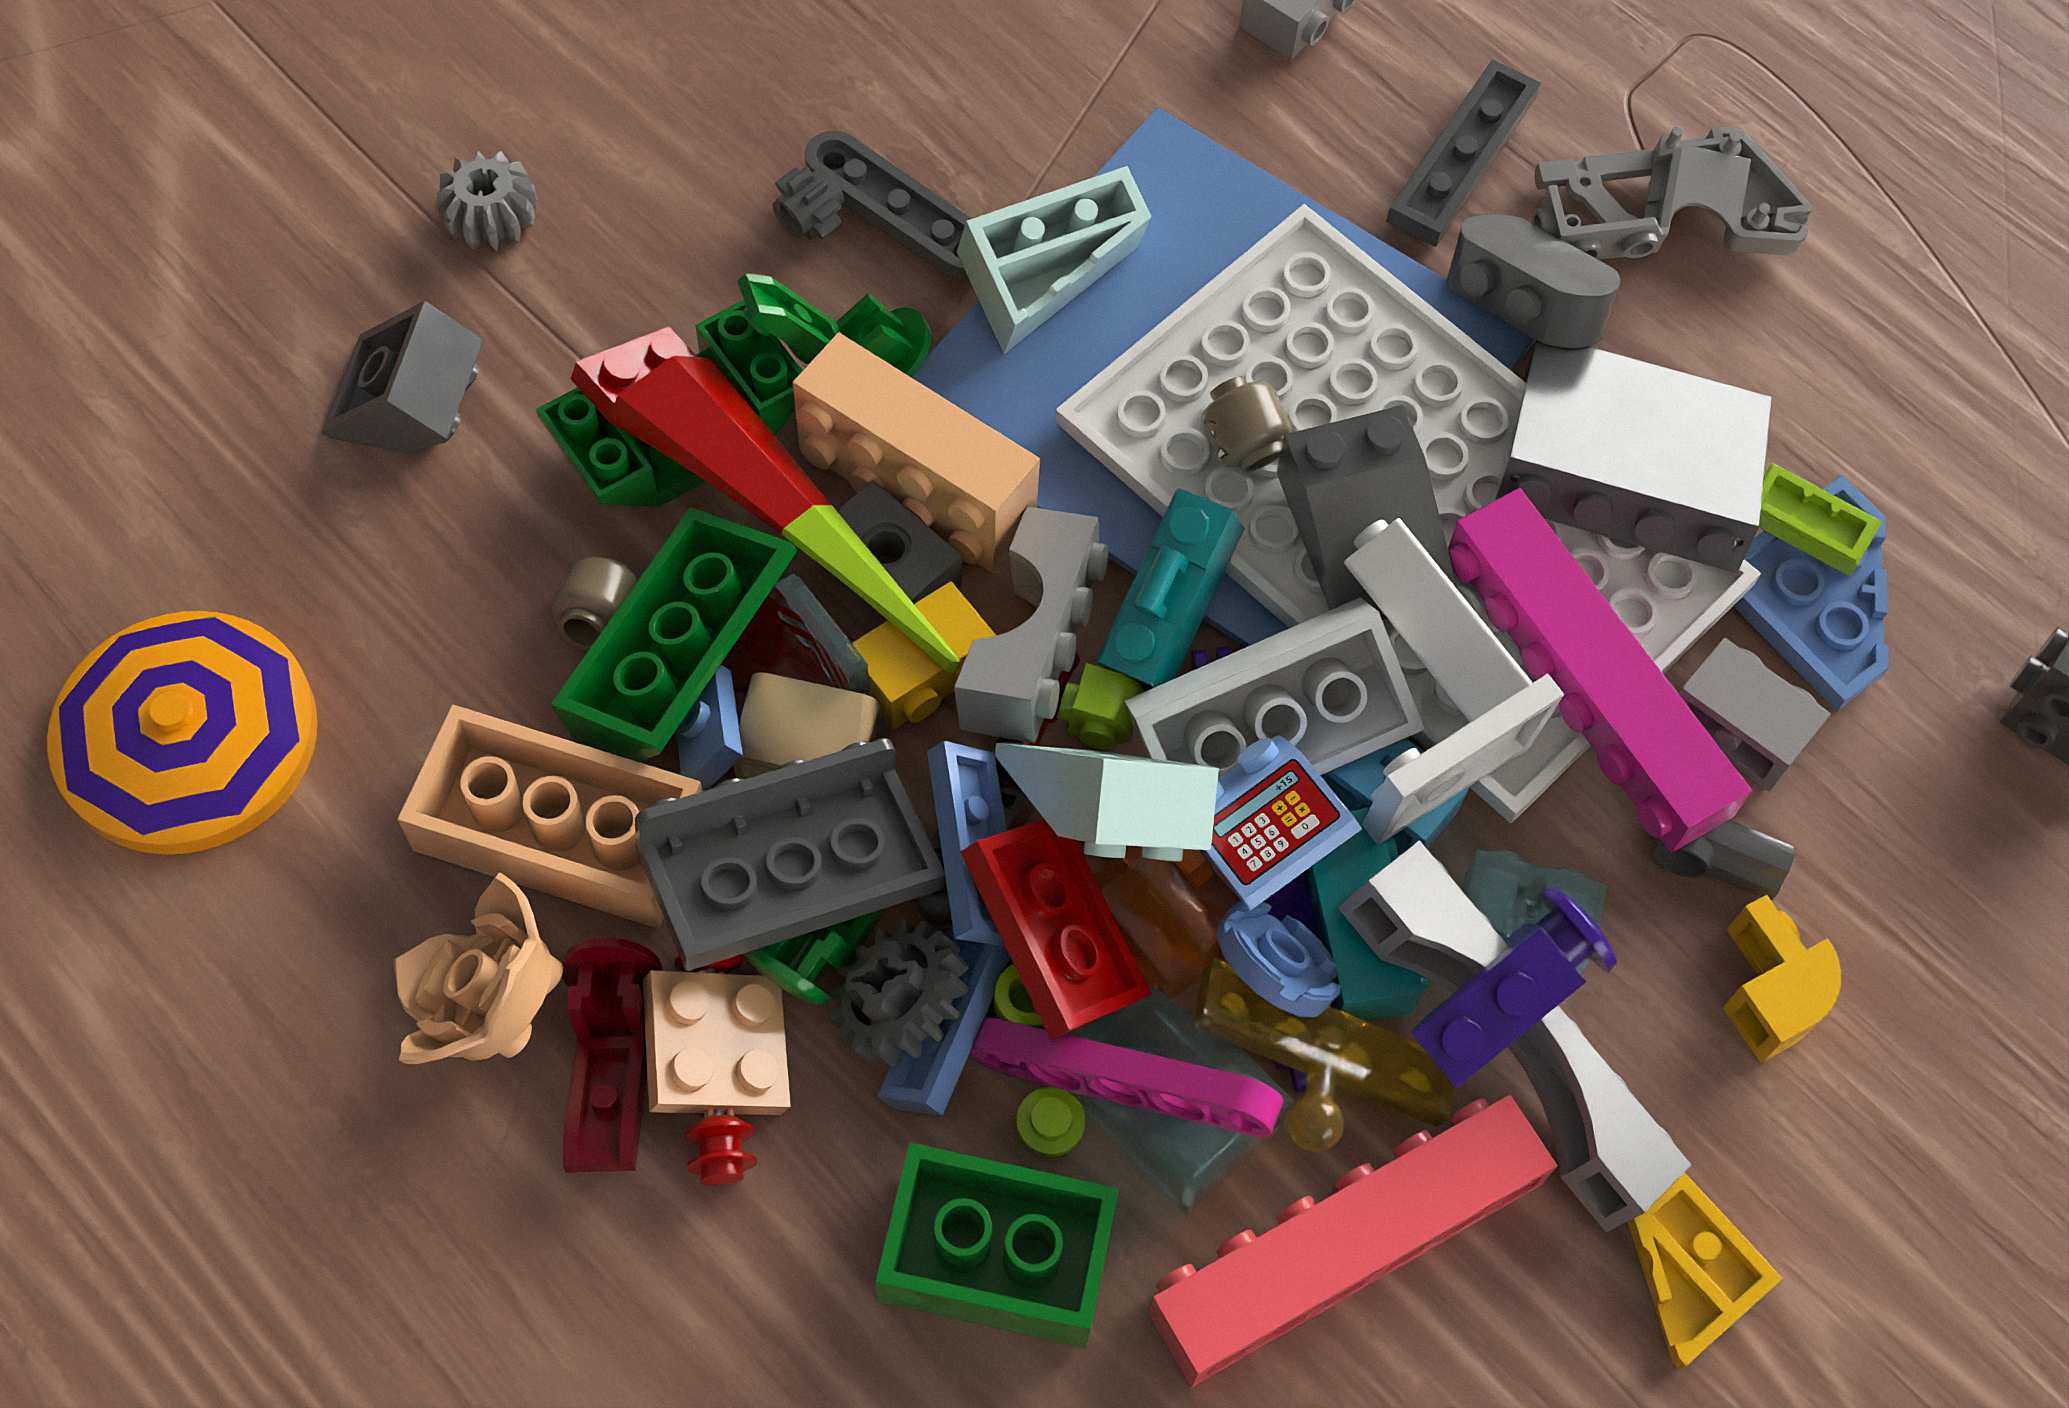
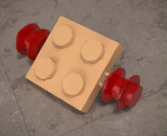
(715, 1052)

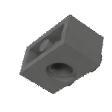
(893, 530)

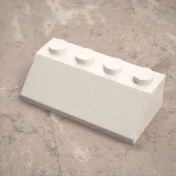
(1319, 685)

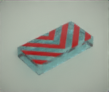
(821, 636)

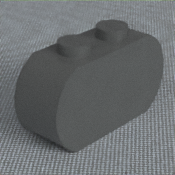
(1533, 280)

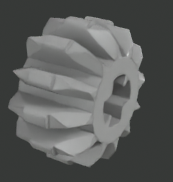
(486, 200)

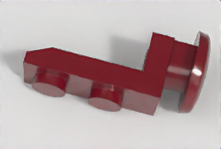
(609, 1053)

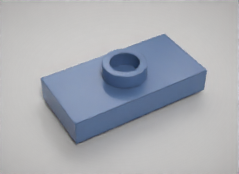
(710, 732)

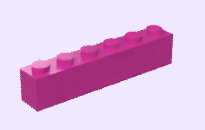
(1608, 680)

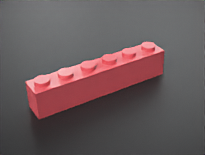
(1348, 1239)

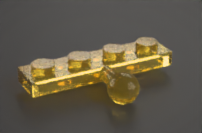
(1333, 1053)

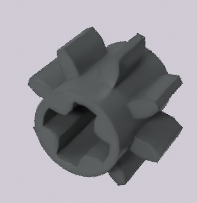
(808, 203)

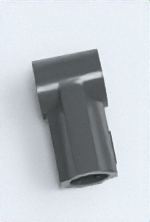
(1732, 855)

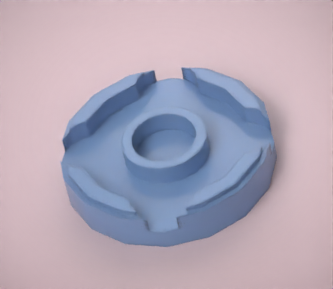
(1279, 959)

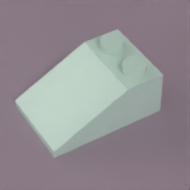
(1117, 799)

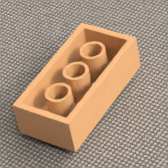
(918, 447)
(538, 812)

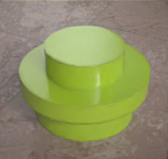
(1050, 1122)

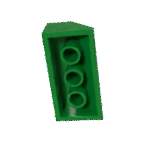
(670, 635)

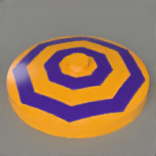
(182, 732)

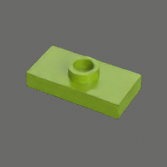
(1815, 520)

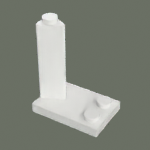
(1468, 664)

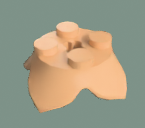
(478, 989)

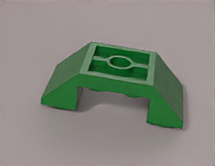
(633, 473)

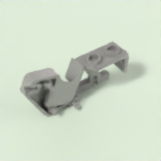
(1715, 173)

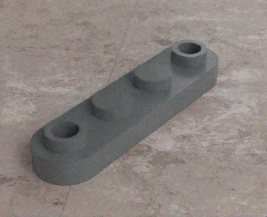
(892, 200)

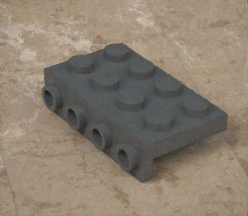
(785, 853)

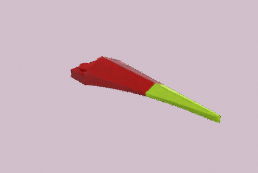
(703, 423)

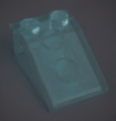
(1176, 1153)

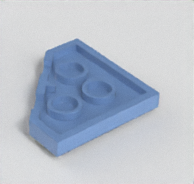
(1819, 616)

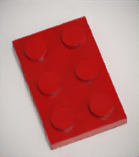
(1055, 926)

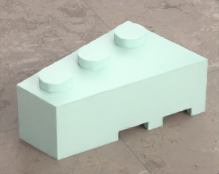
(1050, 249)

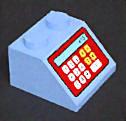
(1273, 820)

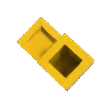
(1792, 983)

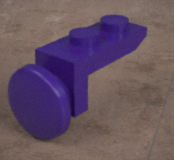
(1514, 989)

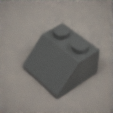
(405, 382)

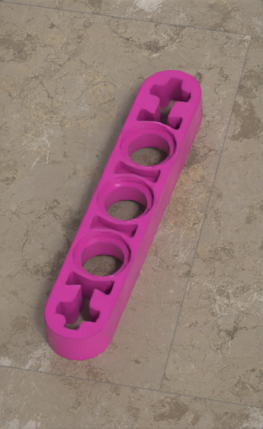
(1128, 1077)

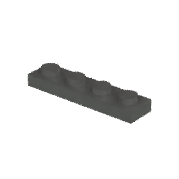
(1463, 153)

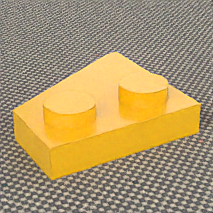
(1697, 1269)

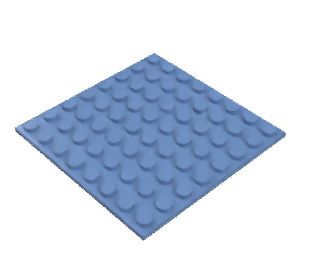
(1204, 216)

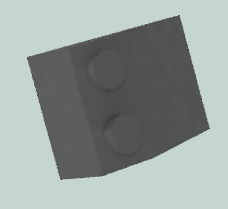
(1347, 479)

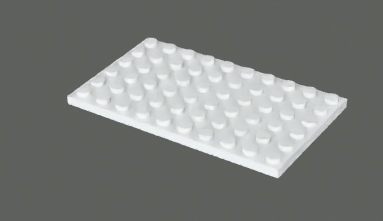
(1337, 345)

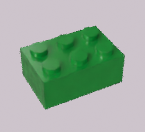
(996, 1245)

